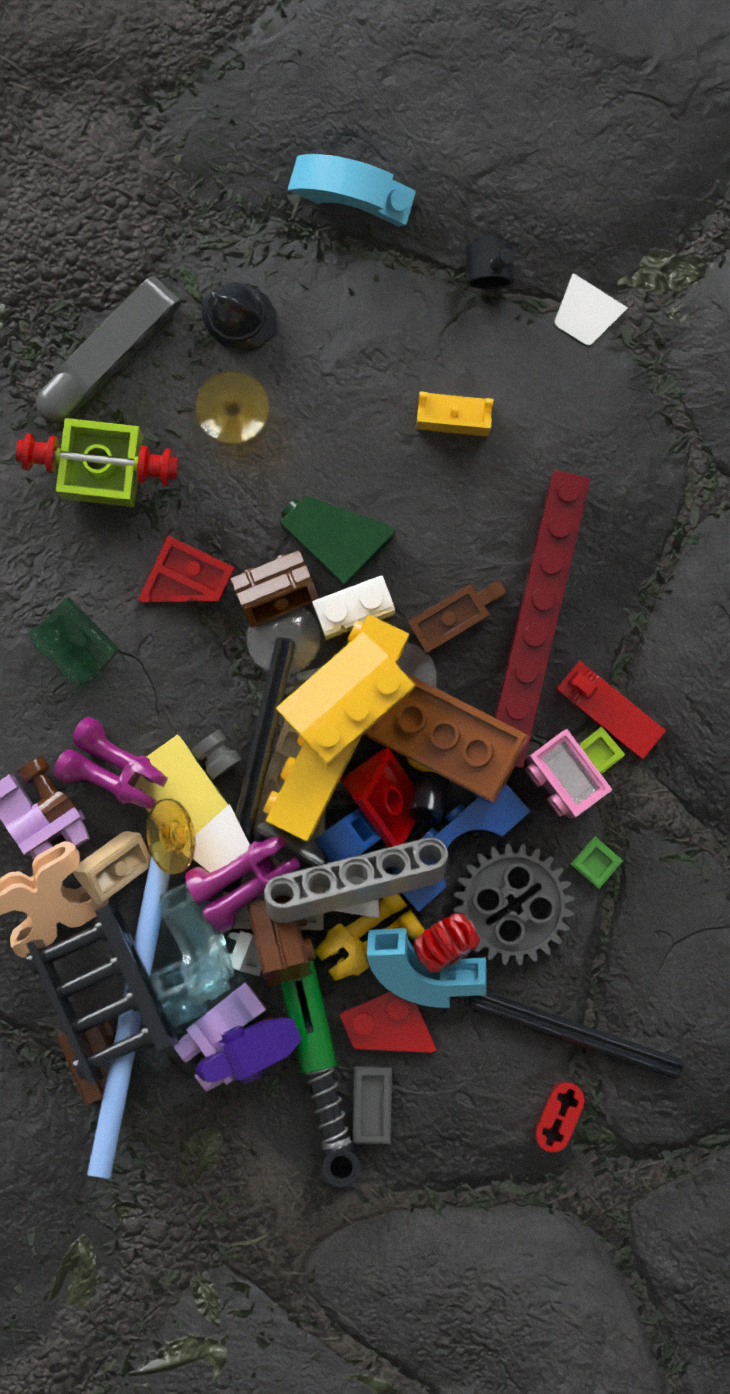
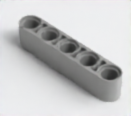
(367, 866)

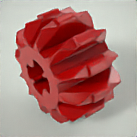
(446, 942)

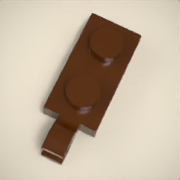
(454, 615)

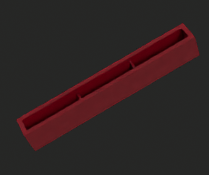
(541, 603)

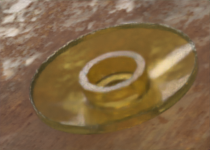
(229, 389)
(170, 836)

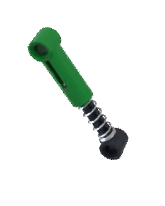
(317, 1060)

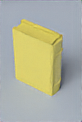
(185, 783)

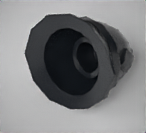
(239, 316)

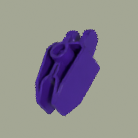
(249, 1050)

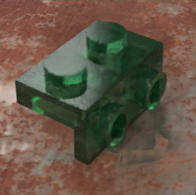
(74, 643)

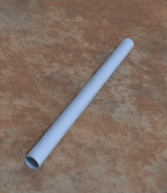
(128, 1024)

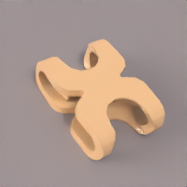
(46, 898)

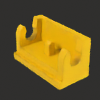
(454, 414)

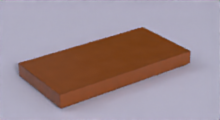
(451, 739)

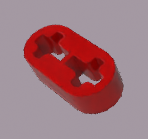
(568, 1119)

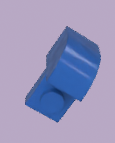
(348, 837)

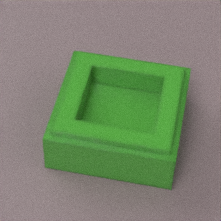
(596, 862)

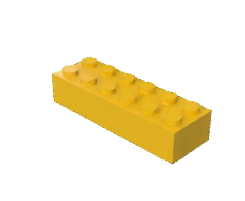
(307, 778)

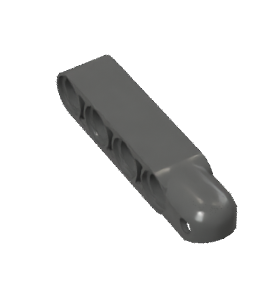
(107, 350)

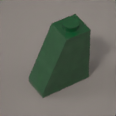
(335, 537)

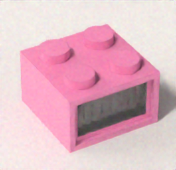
(566, 775)

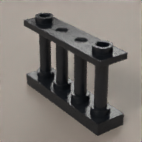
(139, 997)

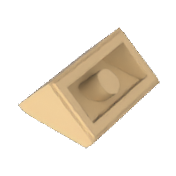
(113, 866)

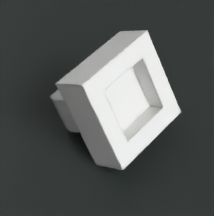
(245, 953)

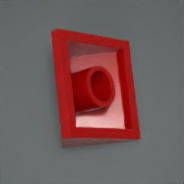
(384, 796)

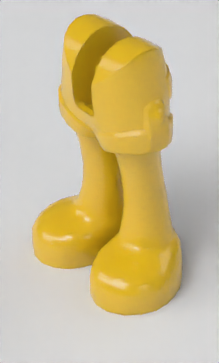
(350, 937)

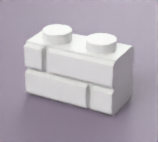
(342, 609)

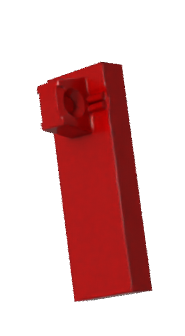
(610, 710)

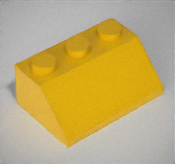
(346, 698)

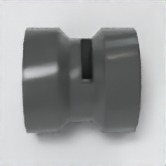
(217, 756)

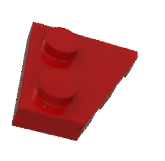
(186, 575)
(387, 1025)

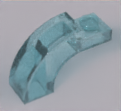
(201, 945)

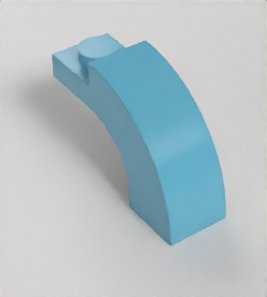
(351, 183)
(401, 972)

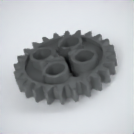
(533, 932)

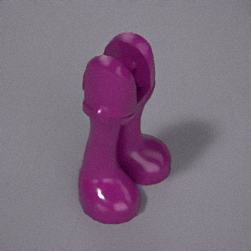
(91, 738)
(205, 885)

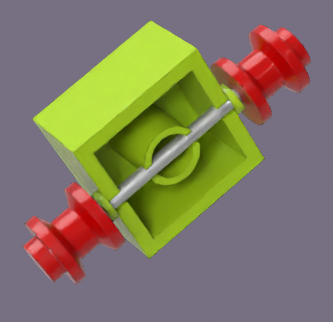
(98, 461)

